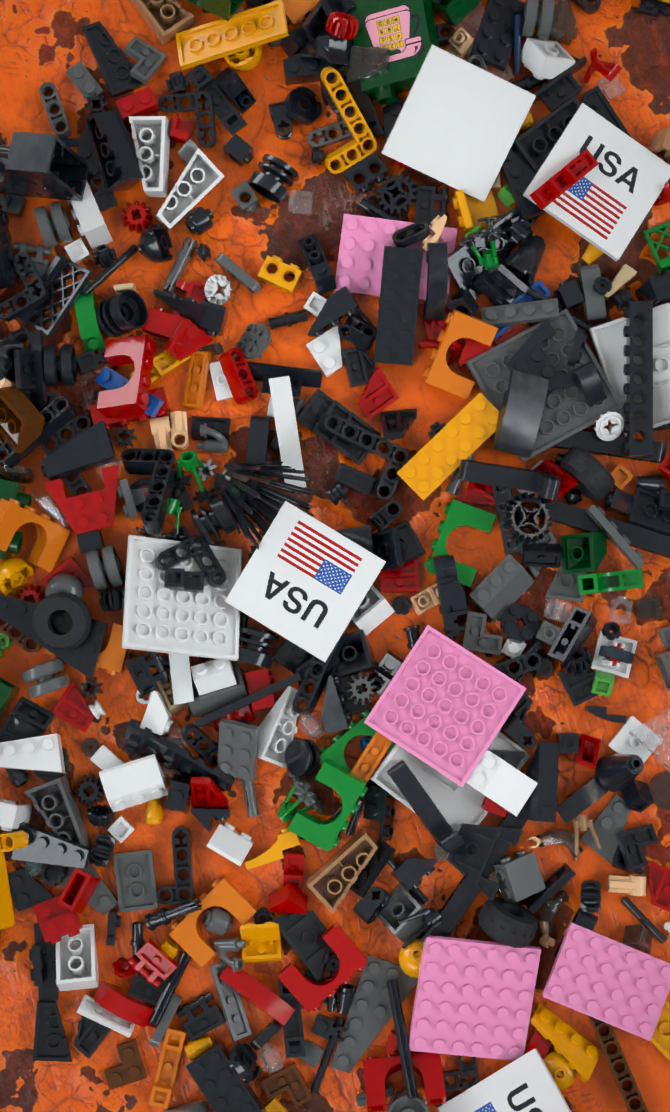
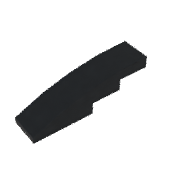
(580, 799)

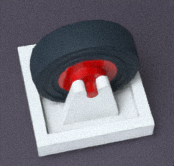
(614, 655)

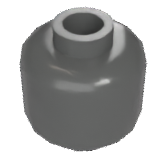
(217, 921)

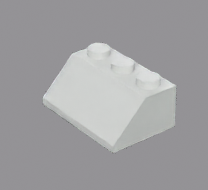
(133, 783)

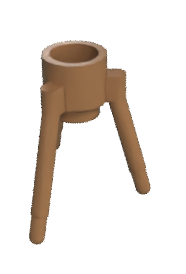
(580, 824)

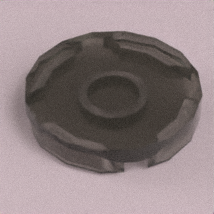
(17, 474)
(660, 789)

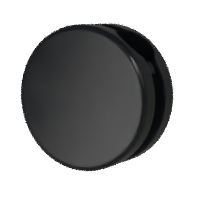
(302, 757)

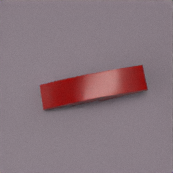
(564, 179)
(257, 994)

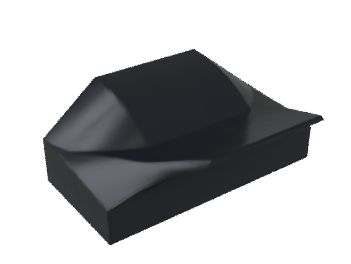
(333, 49)
(31, 718)

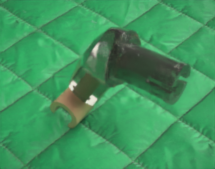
(558, 836)
(545, 917)

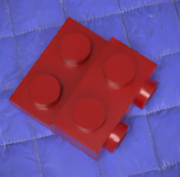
(56, 920)

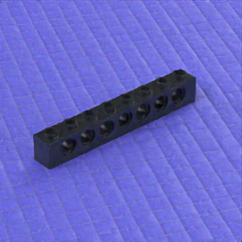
(643, 311)

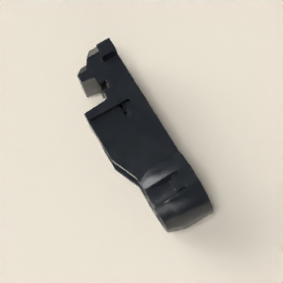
(450, 594)

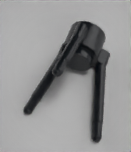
(354, 819)
(430, 921)

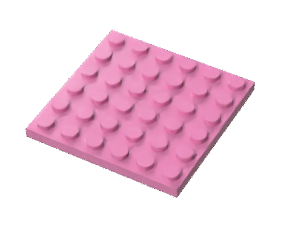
(445, 705)
(473, 998)

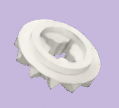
(211, 288)
(614, 429)

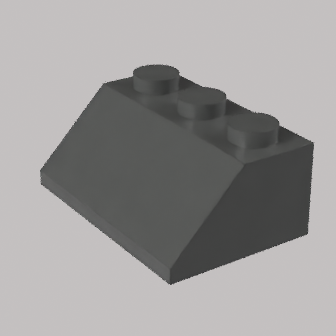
(501, 588)
(218, 699)

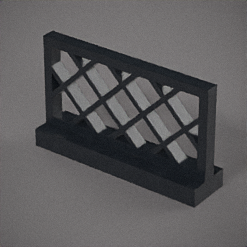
(54, 276)

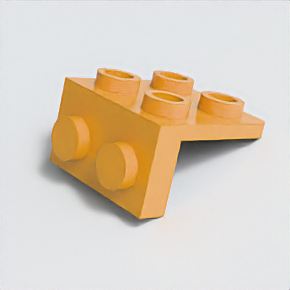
(472, 209)
(262, 942)

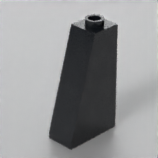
(81, 454)

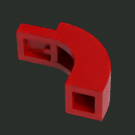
(123, 1005)

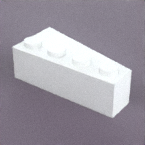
(152, 151)
(193, 184)
(90, 219)
(34, 754)
(12, 814)

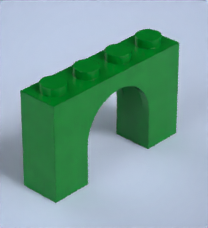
(457, 516)
(335, 751)
(325, 832)

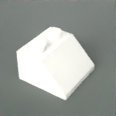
(545, 58)
(372, 611)
(213, 675)
(157, 715)
(230, 843)

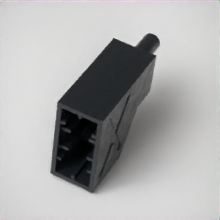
(42, 168)

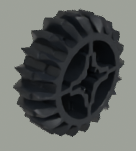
(538, 529)

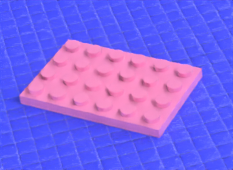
(363, 251)
(609, 981)

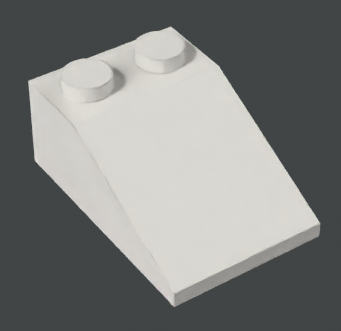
(501, 783)
(77, 961)

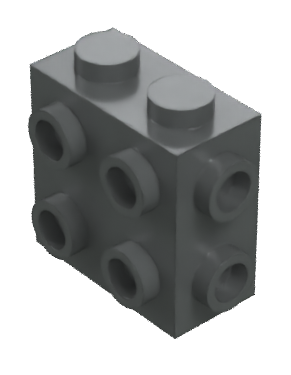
(519, 876)

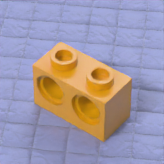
(277, 279)

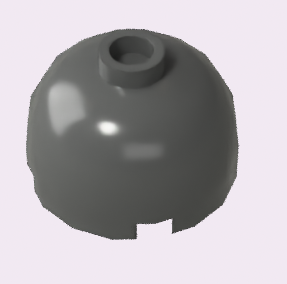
(65, 583)

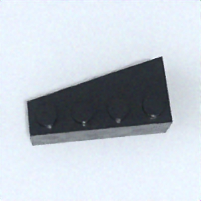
(306, 69)

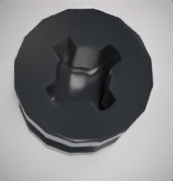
(620, 300)
(336, 493)

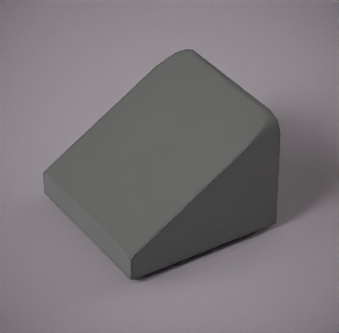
(187, 151)
(313, 1053)

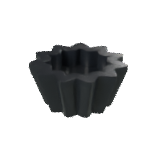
(545, 669)
(100, 815)
(52, 874)

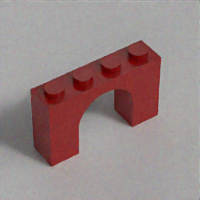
(134, 395)
(312, 993)
(379, 1070)

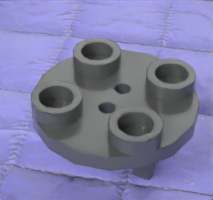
(254, 341)

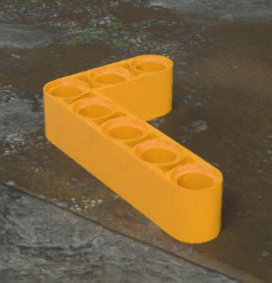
(350, 121)
(8, 842)

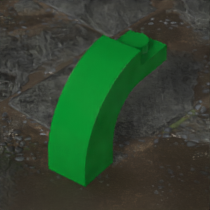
(87, 322)
(610, 581)

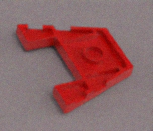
(91, 509)

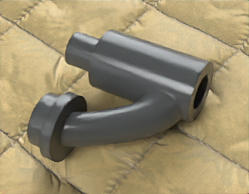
(216, 445)
(225, 945)

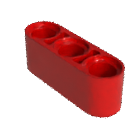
(238, 376)

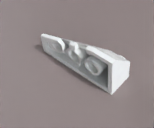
(278, 729)

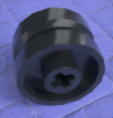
(60, 365)

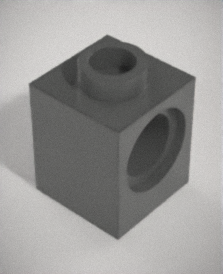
(242, 190)
(547, 633)

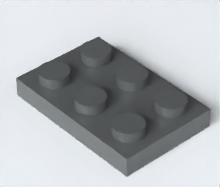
(238, 749)
(135, 880)

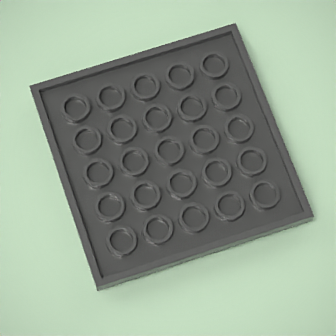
(564, 409)

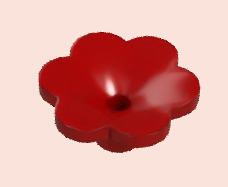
(122, 968)

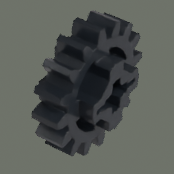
(397, 187)

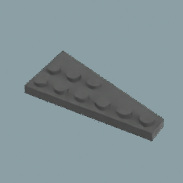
(369, 1010)

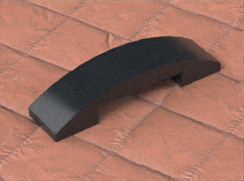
(364, 104)
(223, 108)
(436, 281)
(293, 1028)

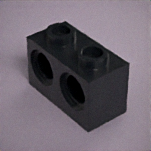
(362, 169)

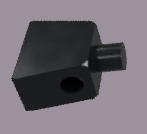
(178, 794)

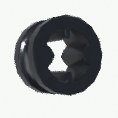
(202, 252)

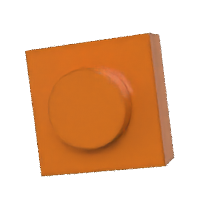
(621, 476)

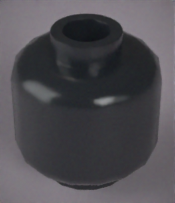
(199, 220)

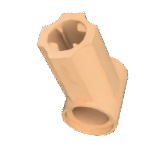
(179, 428)
(161, 430)
(632, 884)

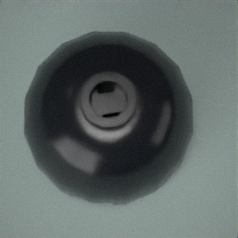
(155, 244)

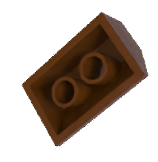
(19, 419)

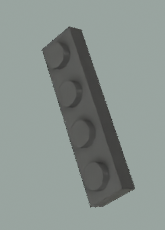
(521, 312)
(619, 541)
(231, 1004)

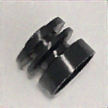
(274, 176)
(121, 313)
(213, 519)
(256, 646)

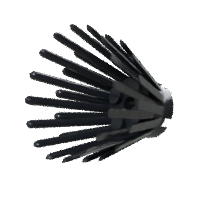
(242, 486)

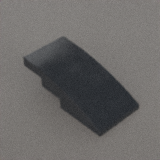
(322, 405)
(520, 414)

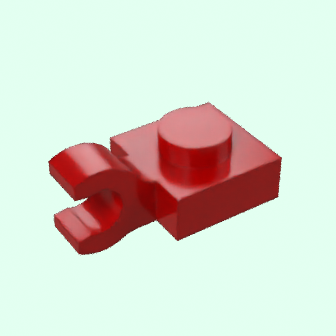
(194, 291)

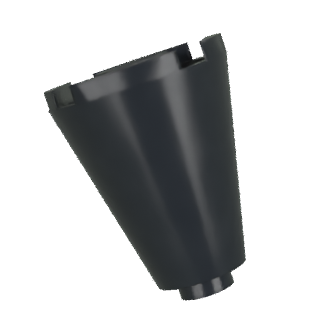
(526, 260)
(618, 770)

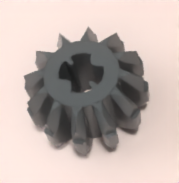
(358, 682)

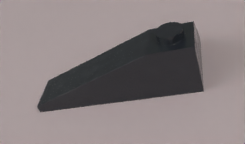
(206, 315)

